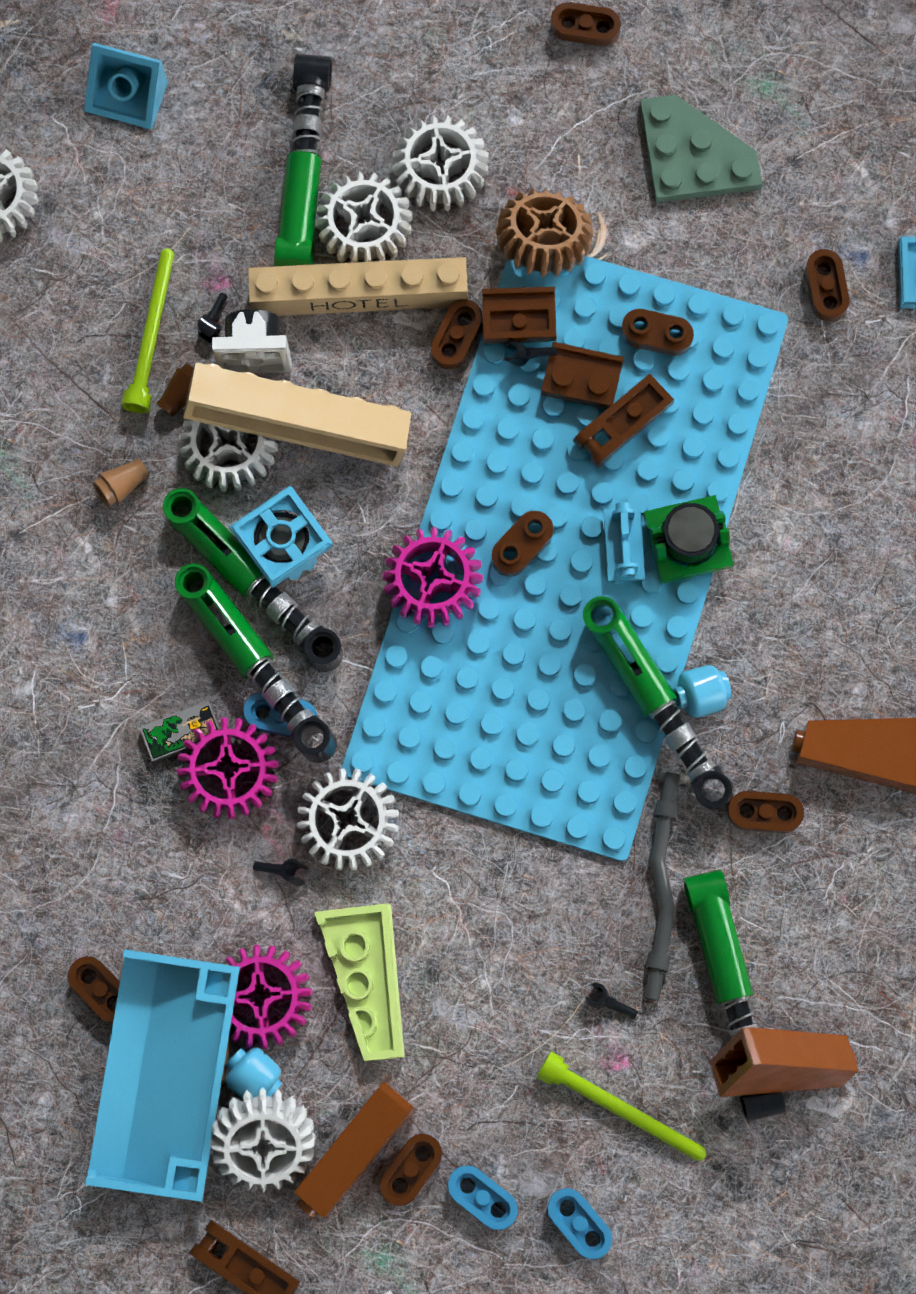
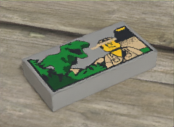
(166, 736)

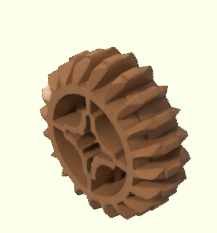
(544, 224)

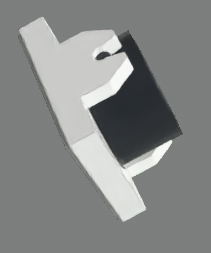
(253, 343)

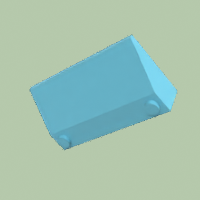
(163, 1075)

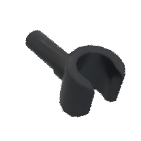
(206, 325)
(523, 353)
(286, 870)
(611, 1002)

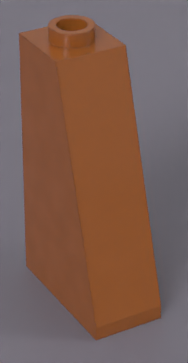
(861, 749)
(782, 1062)
(353, 1151)

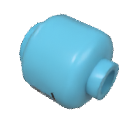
(702, 691)
(252, 1072)

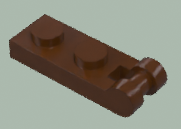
(624, 419)
(242, 1264)

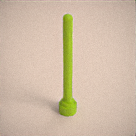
(137, 396)
(557, 1072)

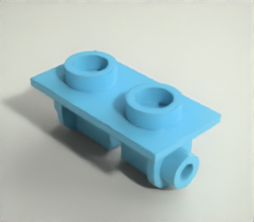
(624, 543)

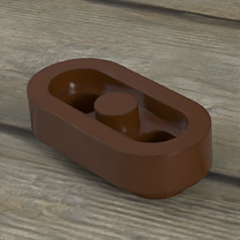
(586, 22)
(827, 287)
(656, 334)
(456, 336)
(523, 542)
(765, 811)
(98, 992)
(412, 1170)

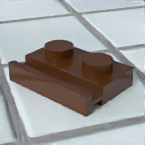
(519, 314)
(582, 376)

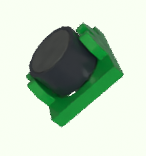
(689, 536)

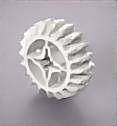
(426, 166)
(19, 179)
(342, 203)
(220, 454)
(340, 835)
(291, 1143)

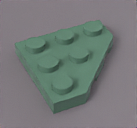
(693, 153)

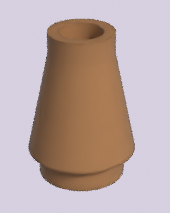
(119, 482)

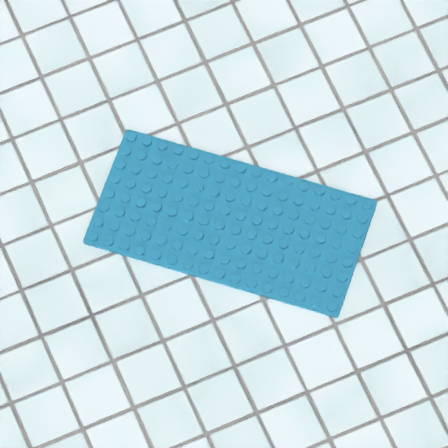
(516, 699)

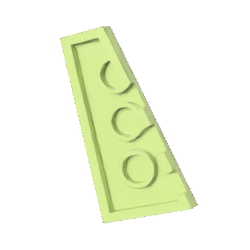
(366, 969)

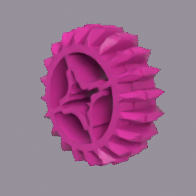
(417, 570)
(230, 800)
(294, 994)

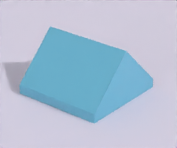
(124, 86)

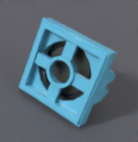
(281, 539)

